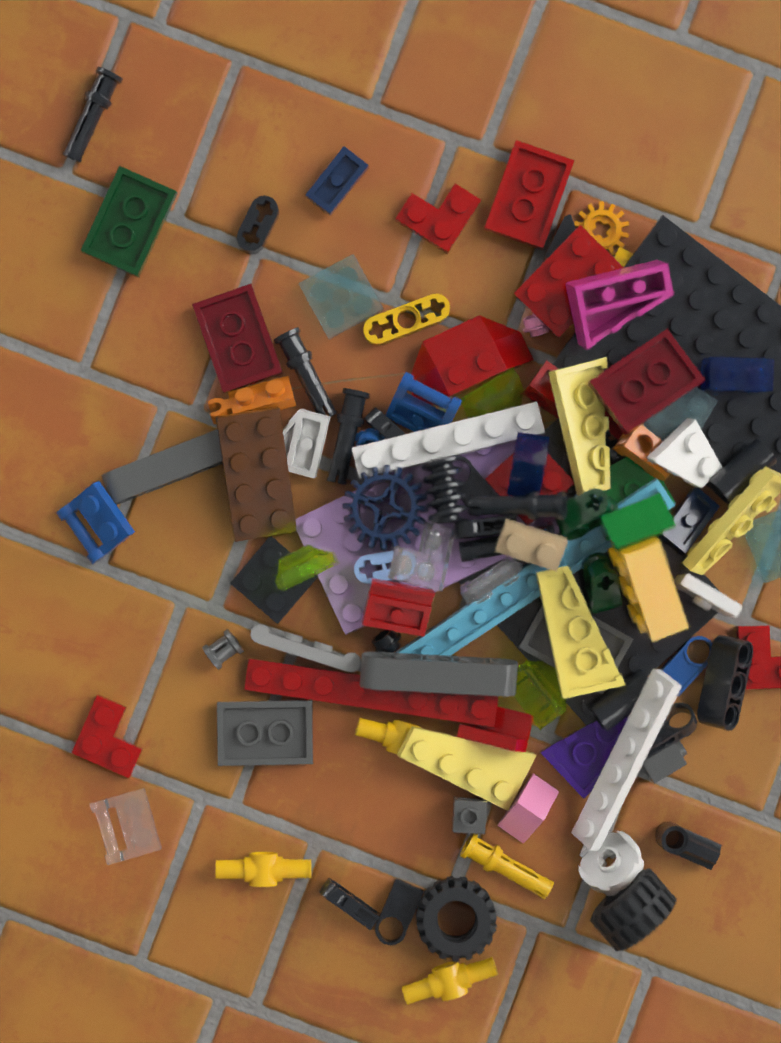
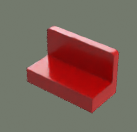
(510, 730)

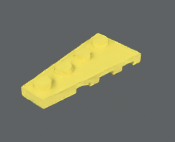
(576, 644)

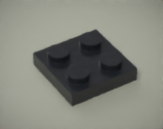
(258, 583)

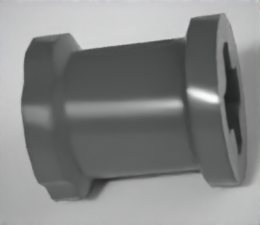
(223, 649)

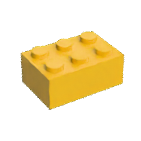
(649, 588)

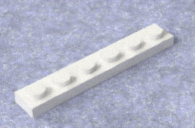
(448, 439)
(626, 759)

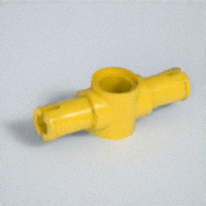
(390, 734)
(263, 869)
(449, 980)

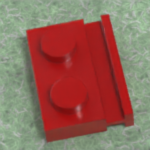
(398, 607)

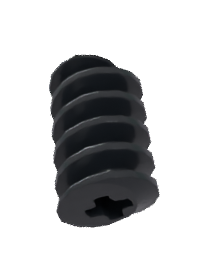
(444, 490)

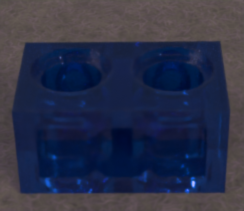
(737, 374)

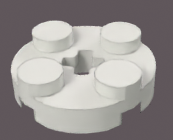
(621, 873)

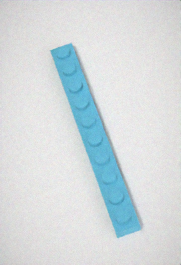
(477, 619)

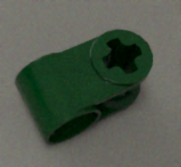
(583, 513)
(600, 584)

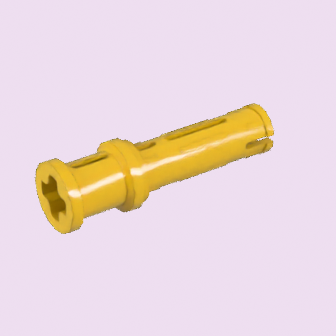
(495, 860)

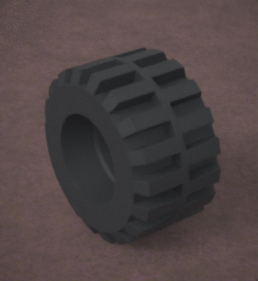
(633, 911)
(463, 945)

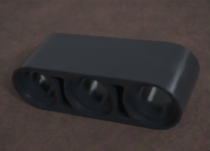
(725, 682)

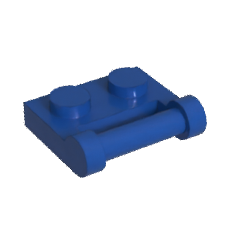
(416, 413)
(103, 518)

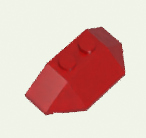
(469, 356)

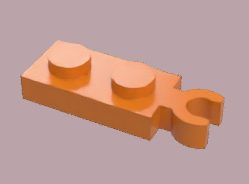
(255, 397)

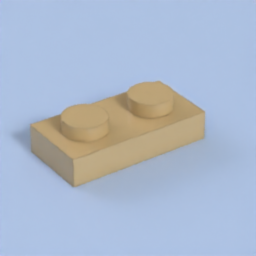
(531, 545)

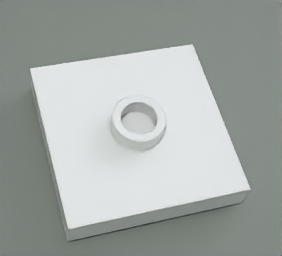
(707, 597)

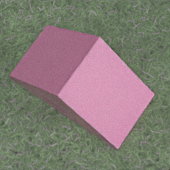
(528, 808)

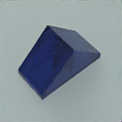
(528, 464)

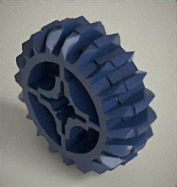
(381, 522)

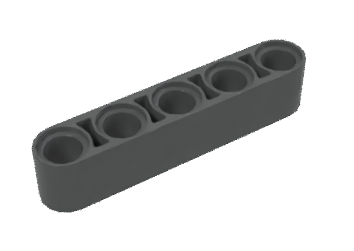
(163, 468)
(438, 673)

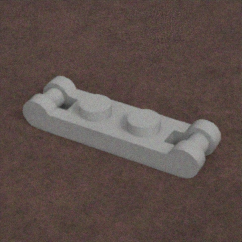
(292, 644)

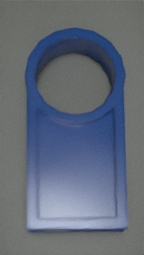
(682, 668)

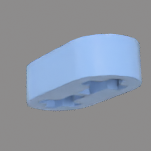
(375, 560)

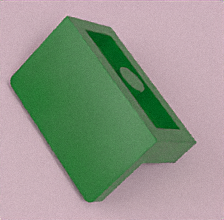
(637, 522)

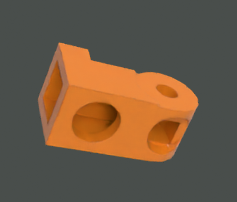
(637, 447)

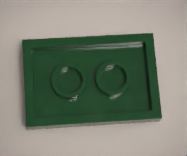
(129, 221)

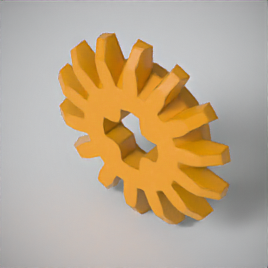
(605, 217)

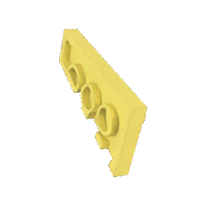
(583, 424)
(737, 520)
(472, 765)

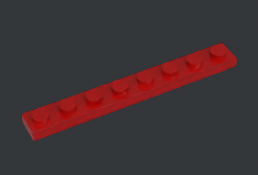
(346, 690)

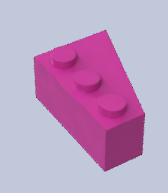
(613, 298)

